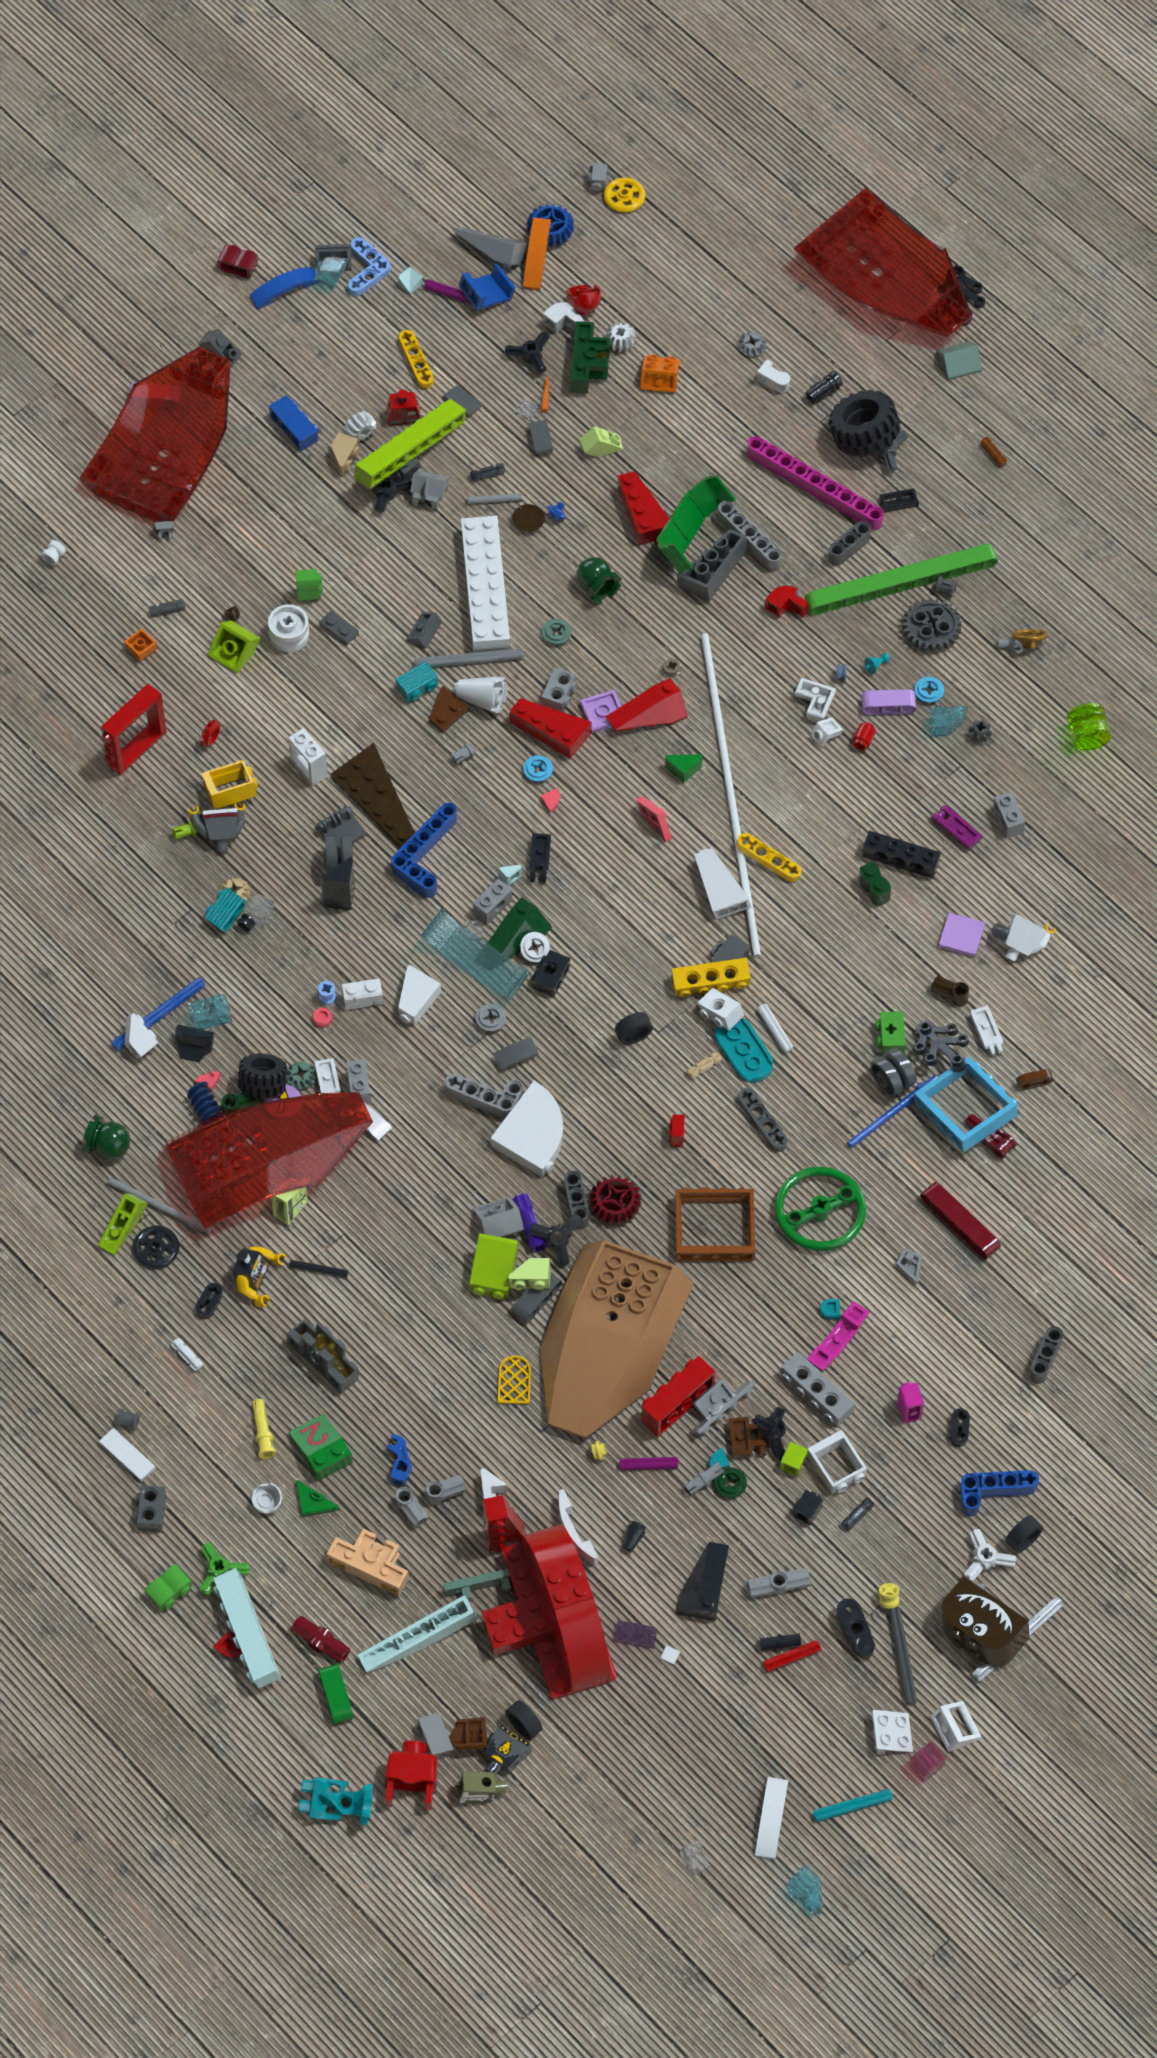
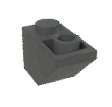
(220, 344)

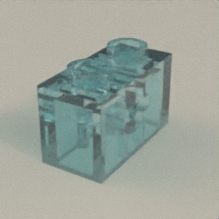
(219, 1014)

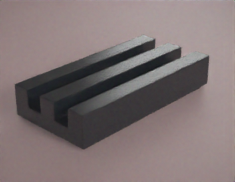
(900, 502)

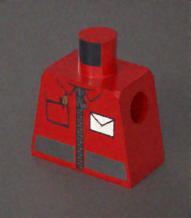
(403, 408)

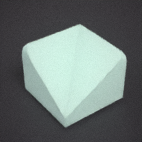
(410, 280)
(510, 874)

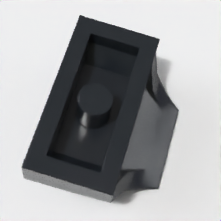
(193, 1042)

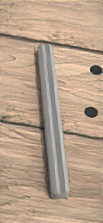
(471, 658)
(1034, 1623)

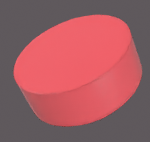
(322, 1017)

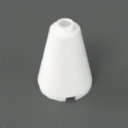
(483, 692)

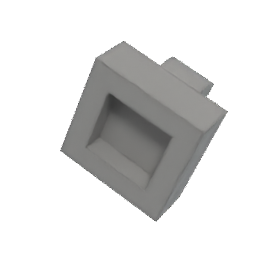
(164, 526)

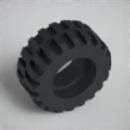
(870, 437)

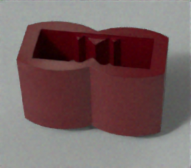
(237, 261)

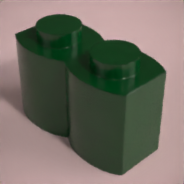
(875, 884)

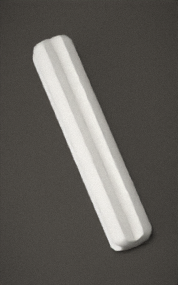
(775, 1028)

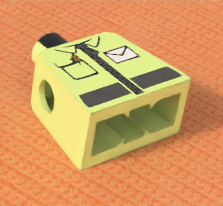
(289, 1204)

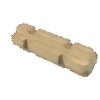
(704, 1065)

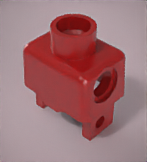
(411, 1772)

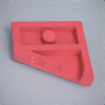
(654, 816)

